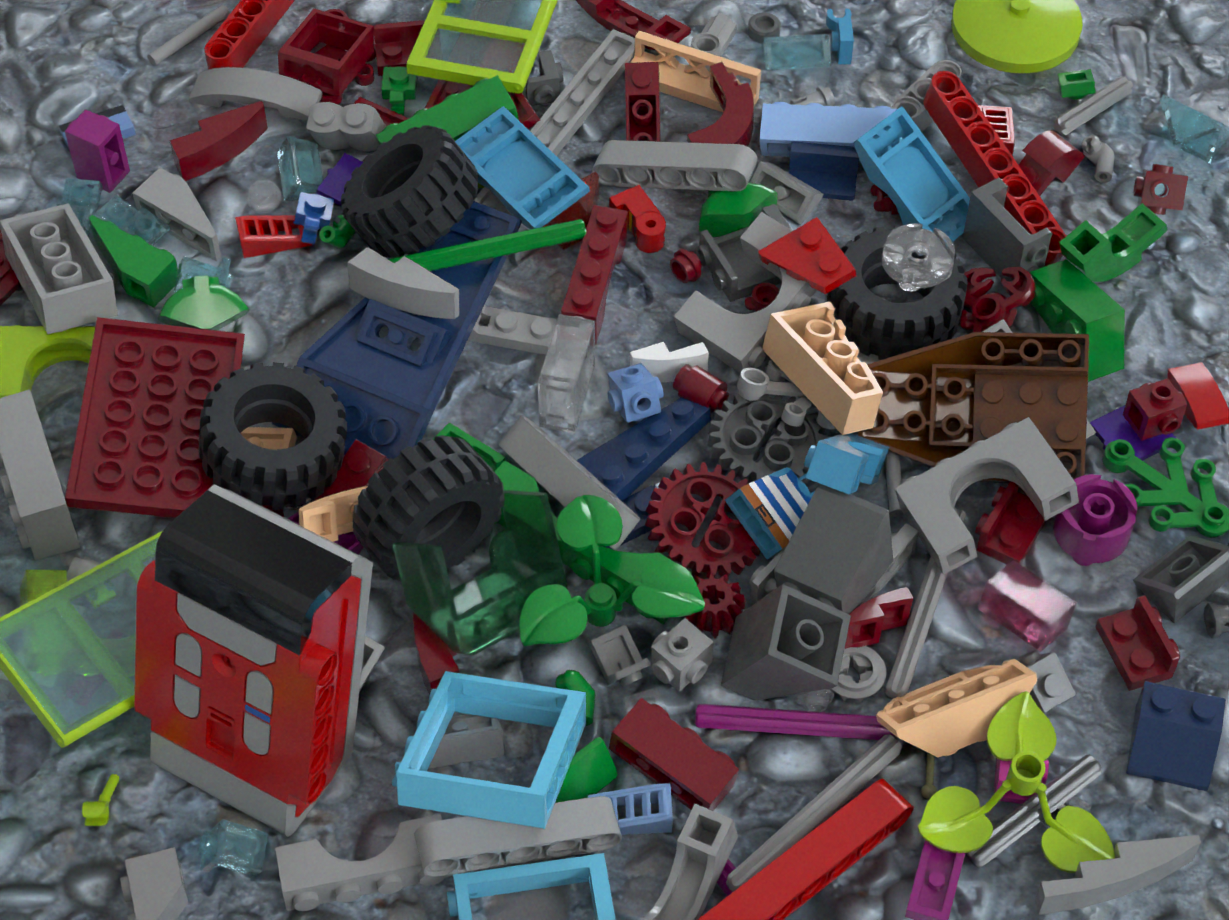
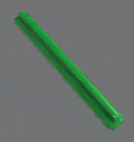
(498, 246)

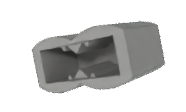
(345, 126)

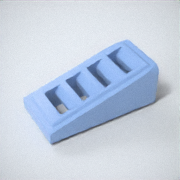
(644, 796)

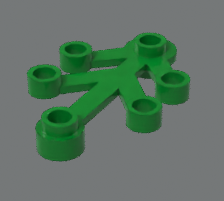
(1172, 490)

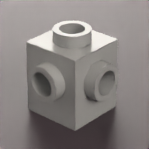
(681, 655)

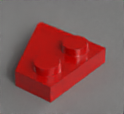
(810, 256)

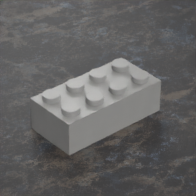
(58, 268)
(32, 480)

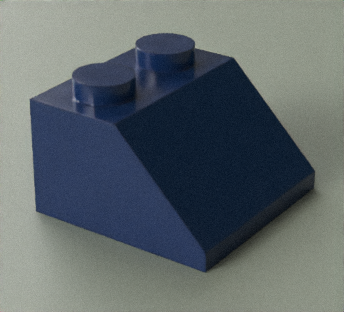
(1175, 735)

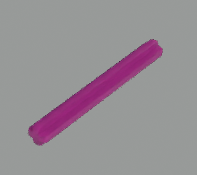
(789, 722)

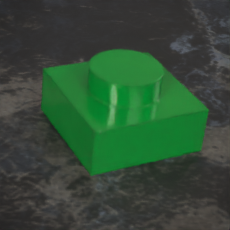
(1076, 84)

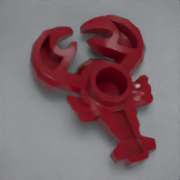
(994, 306)

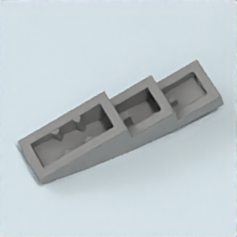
(1134, 867)

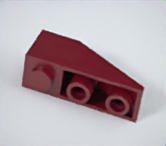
(642, 101)

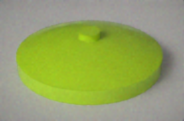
(1017, 33)

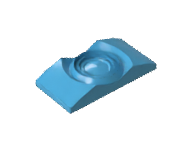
(521, 169)
(913, 175)

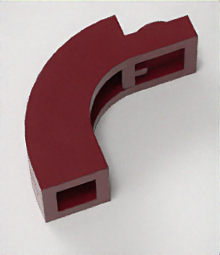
(738, 106)

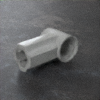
(715, 36)

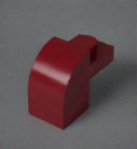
(1049, 158)

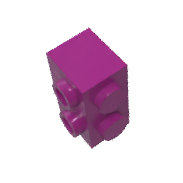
(97, 149)

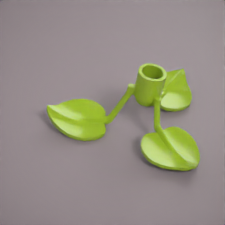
(1026, 738)

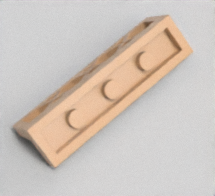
(692, 80)

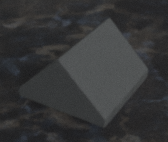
(1185, 576)

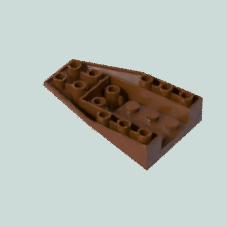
(977, 385)

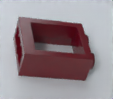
(320, 71)

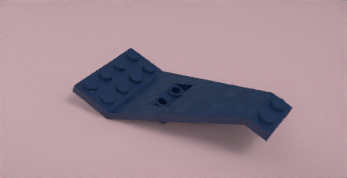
(381, 380)

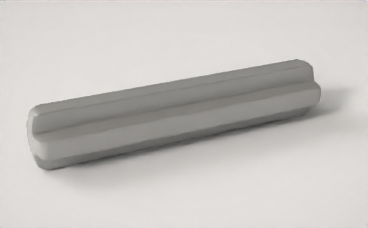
(1093, 105)

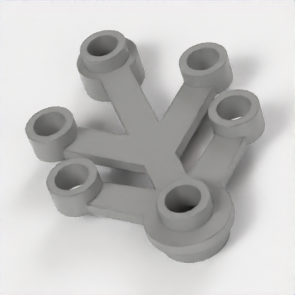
(755, 383)

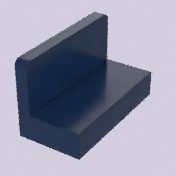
(826, 168)

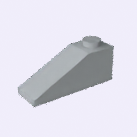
(175, 204)

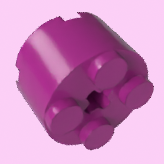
(1099, 524)

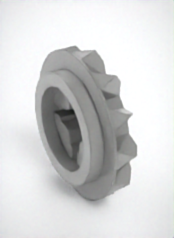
(871, 680)

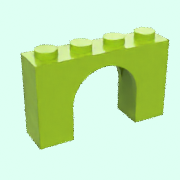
(29, 351)

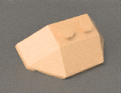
(956, 708)

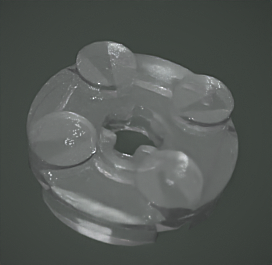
(914, 272)

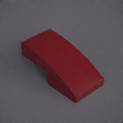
(878, 614)

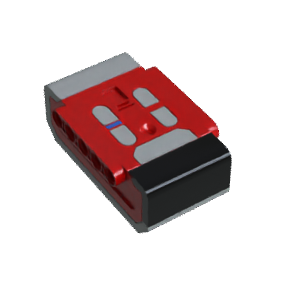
(251, 656)

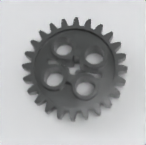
(746, 427)

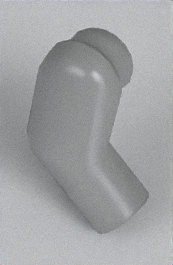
(1101, 156)

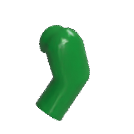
(339, 234)
(575, 681)

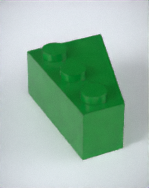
(1078, 306)

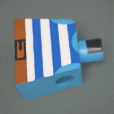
(772, 508)

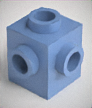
(634, 393)

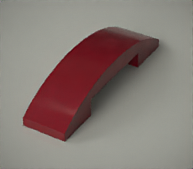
(630, 20)

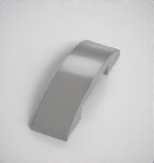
(251, 86)

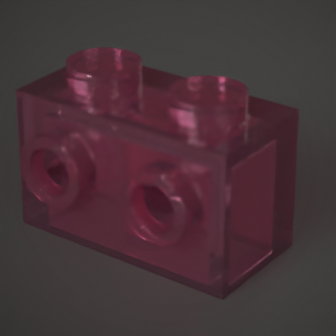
(1027, 605)

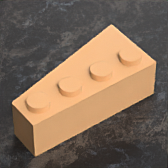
(824, 365)

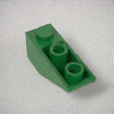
(139, 267)

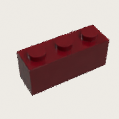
(673, 756)

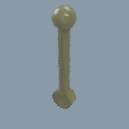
(929, 789)

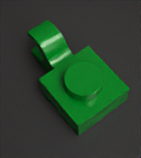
(398, 87)

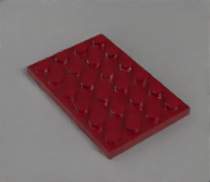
(143, 416)

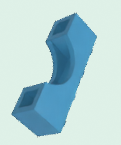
(845, 462)

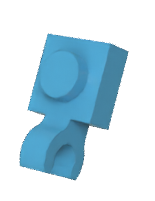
(841, 36)

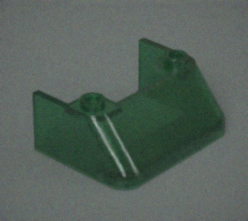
(492, 602)

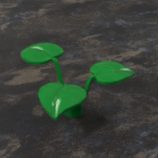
(556, 618)

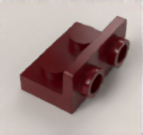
(395, 43)
(1010, 527)
(1139, 644)

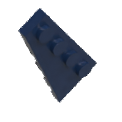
(642, 449)

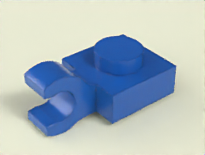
(313, 213)

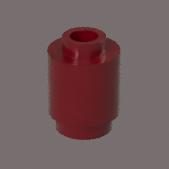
(701, 387)

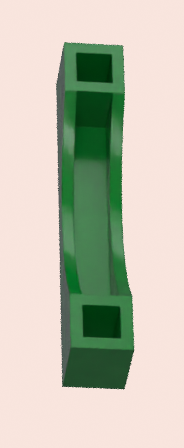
(617, 567)

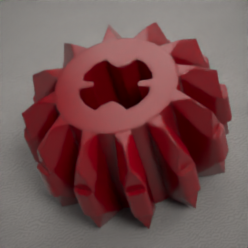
(722, 605)

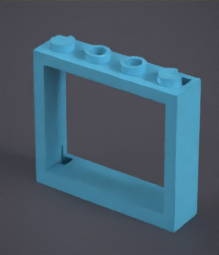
(498, 700)
(534, 876)

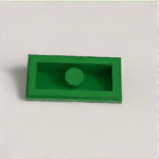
(588, 772)

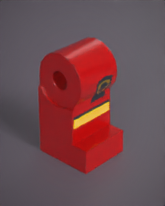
(643, 218)

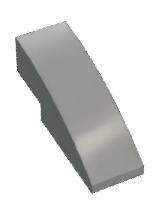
(402, 285)

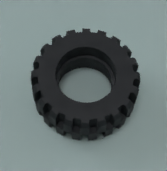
(409, 191)
(887, 326)
(278, 397)
(430, 497)

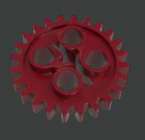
(675, 505)

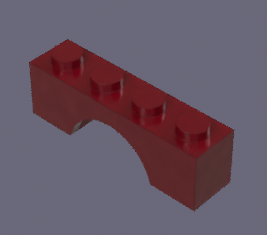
(592, 273)

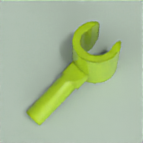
(98, 811)

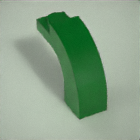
(1115, 251)

